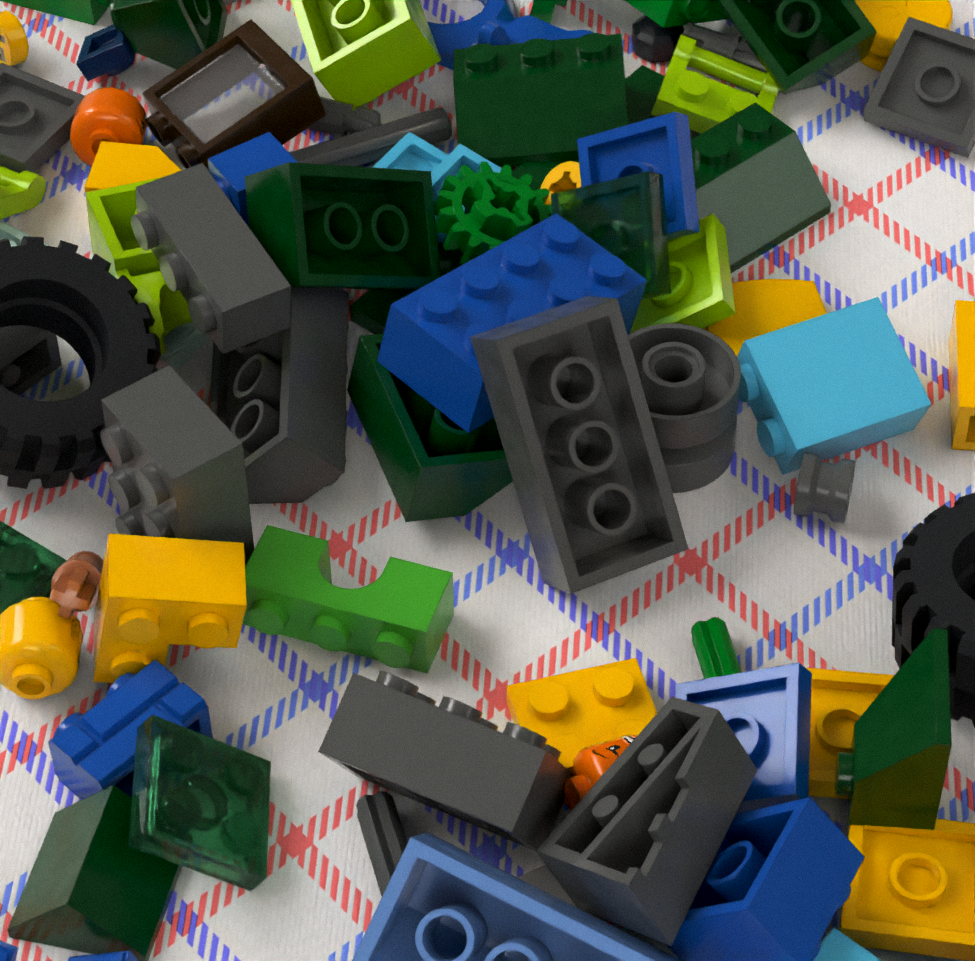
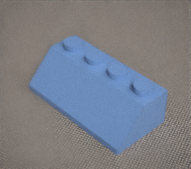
(465, 909)

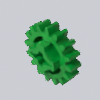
(494, 209)

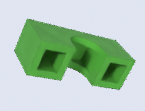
(390, 620)

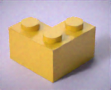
(165, 595)

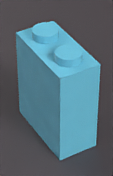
(830, 385)

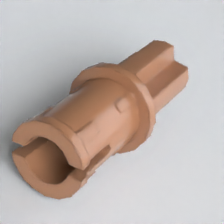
(77, 583)

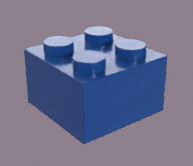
(770, 887)

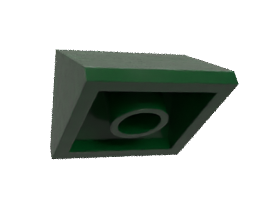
(91, 886)

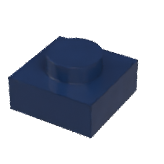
(105, 52)

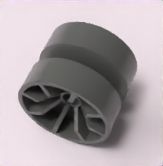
(691, 398)

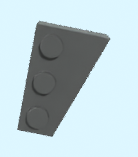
(653, 822)

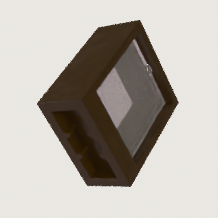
(232, 96)

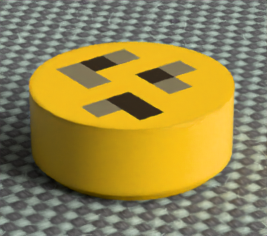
(13, 40)

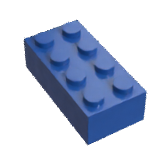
(532, 272)

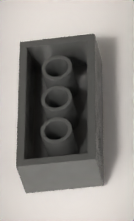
(580, 443)

